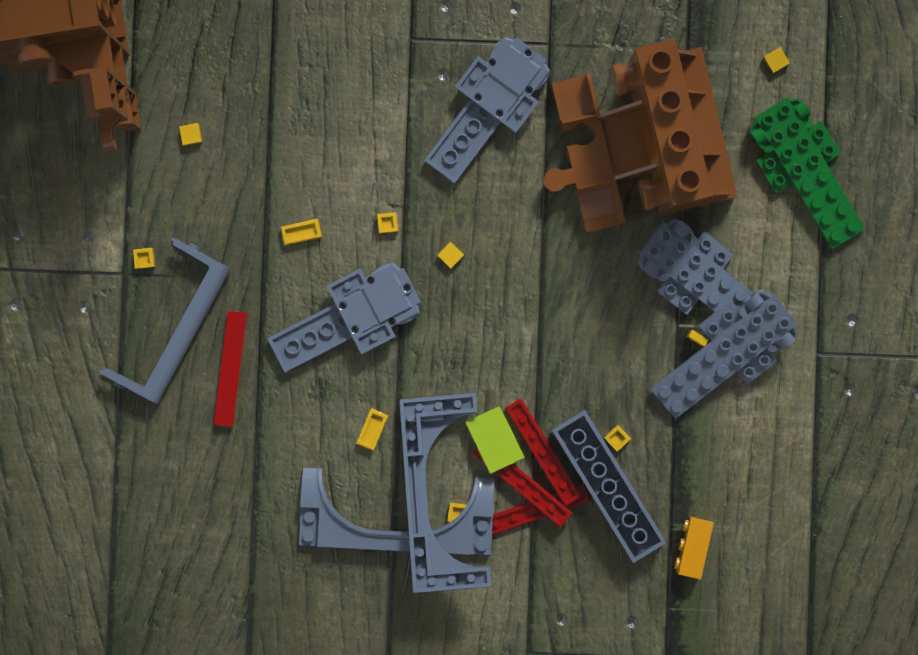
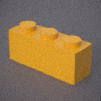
(693, 547)

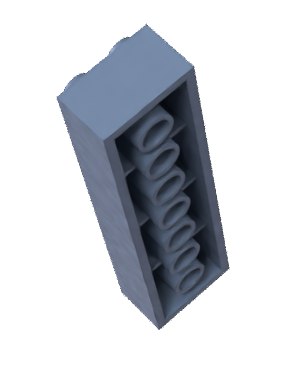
(608, 486)

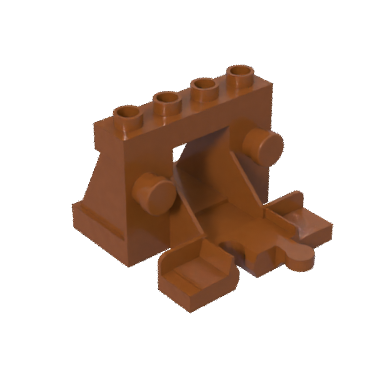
(75, 44)
(664, 134)

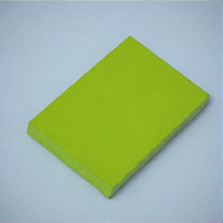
(494, 440)

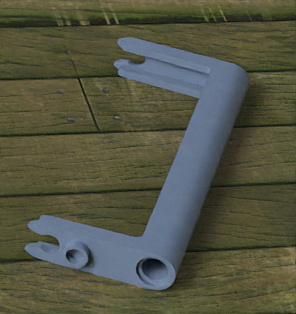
(184, 332)

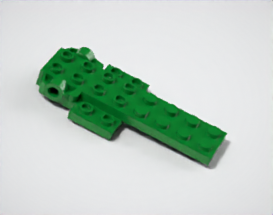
(799, 156)

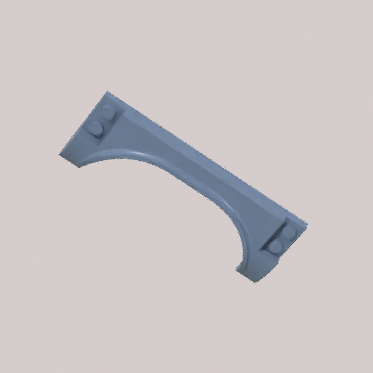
(325, 527)
(430, 564)

